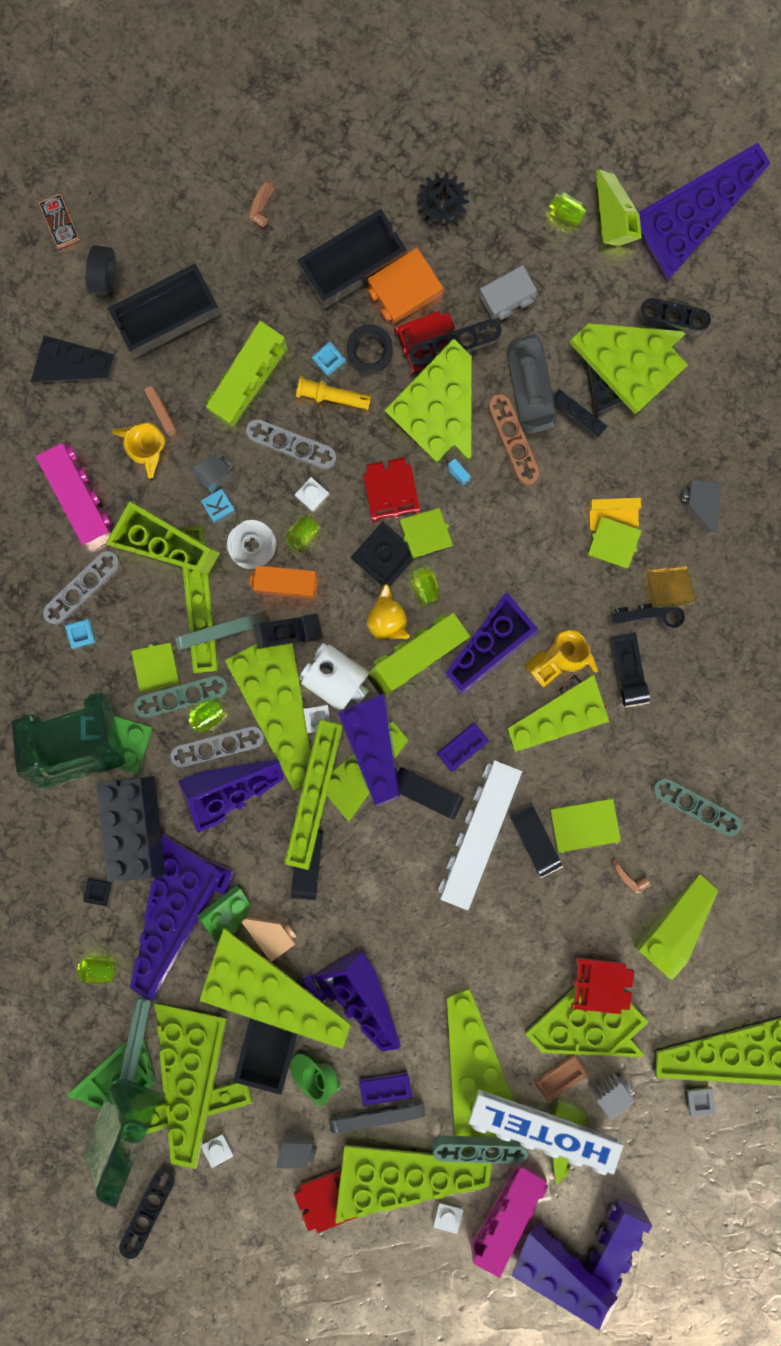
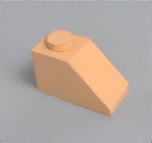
(270, 935)

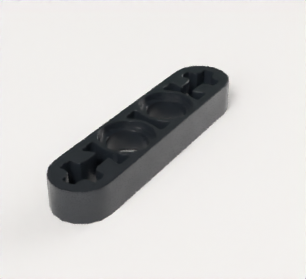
(482, 326)
(147, 1212)

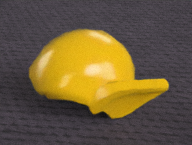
(142, 444)
(387, 618)
(569, 652)

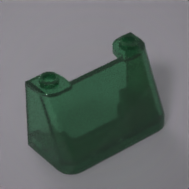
(67, 745)
(124, 1117)

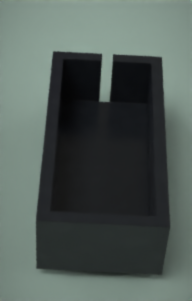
(351, 258)
(164, 310)
(131, 829)
(265, 1057)

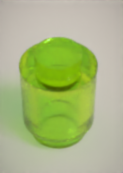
(567, 209)
(302, 533)
(424, 586)
(206, 716)
(96, 971)

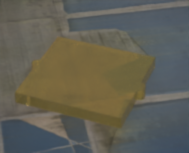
(671, 587)

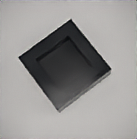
(98, 891)

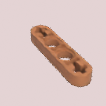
(514, 439)

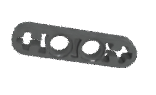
(377, 1117)

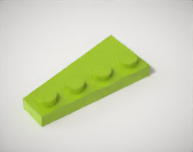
(568, 713)
(347, 784)

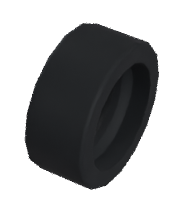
(100, 270)
(364, 330)

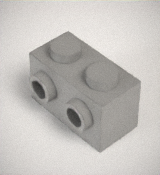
(508, 293)

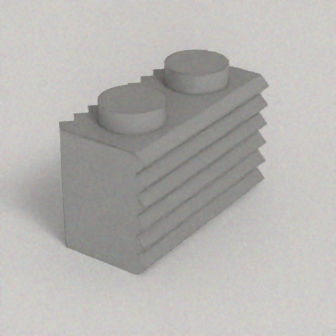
(613, 1095)

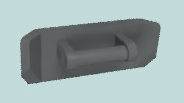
(531, 384)

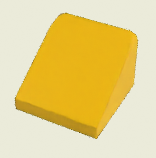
(543, 676)

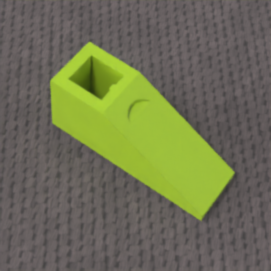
(618, 214)
(571, 1113)

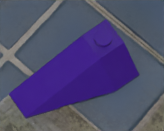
(219, 791)
(358, 991)

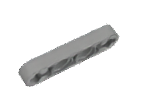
(290, 447)
(79, 585)
(217, 745)

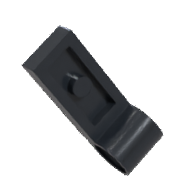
(645, 612)
(288, 631)
(629, 670)

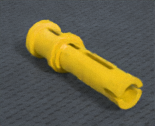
(321, 392)

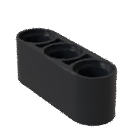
(684, 312)
(429, 793)
(536, 840)
(306, 881)

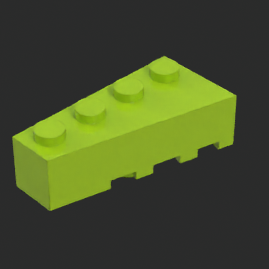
(246, 374)
(156, 538)
(418, 654)

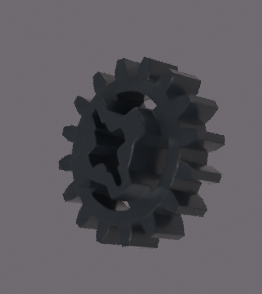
(432, 198)

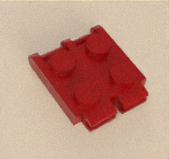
(422, 330)
(390, 489)
(603, 986)
(320, 1198)

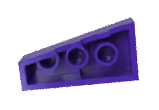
(494, 642)
(371, 741)
(617, 1243)
(562, 1279)

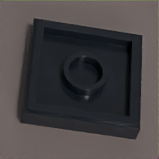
(383, 555)

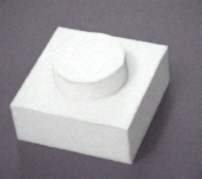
(312, 494)
(313, 715)
(217, 1149)
(448, 1217)

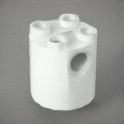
(342, 684)

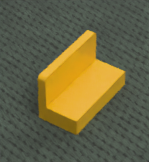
(619, 510)

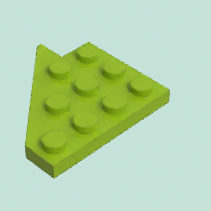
(631, 359)
(438, 403)
(586, 1032)

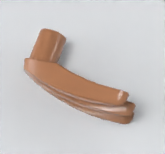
(259, 203)
(628, 879)

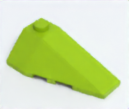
(678, 929)

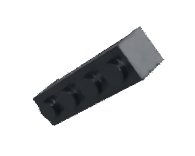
(578, 414)

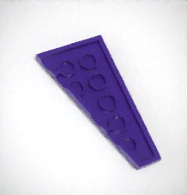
(687, 216)
(171, 914)

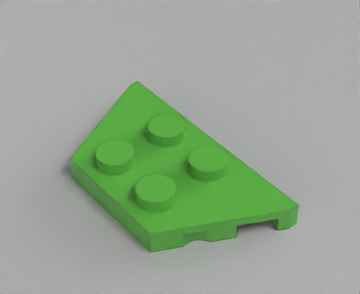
(97, 1083)

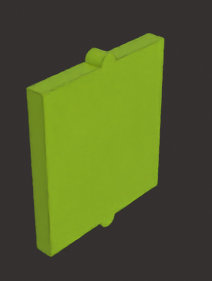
(426, 533)
(614, 542)
(155, 667)

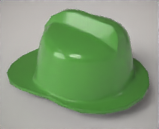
(314, 1079)

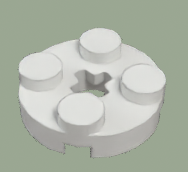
(243, 533)

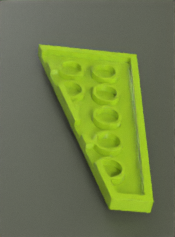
(274, 695)
(259, 990)
(735, 1056)
(472, 1062)
(189, 1066)
(395, 1179)

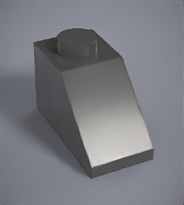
(213, 472)
(703, 503)
(296, 1151)

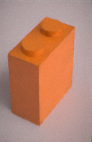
(404, 287)
(284, 582)

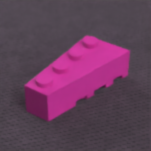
(73, 492)
(508, 1219)

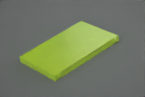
(585, 825)

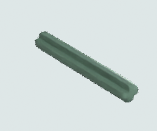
(135, 1039)

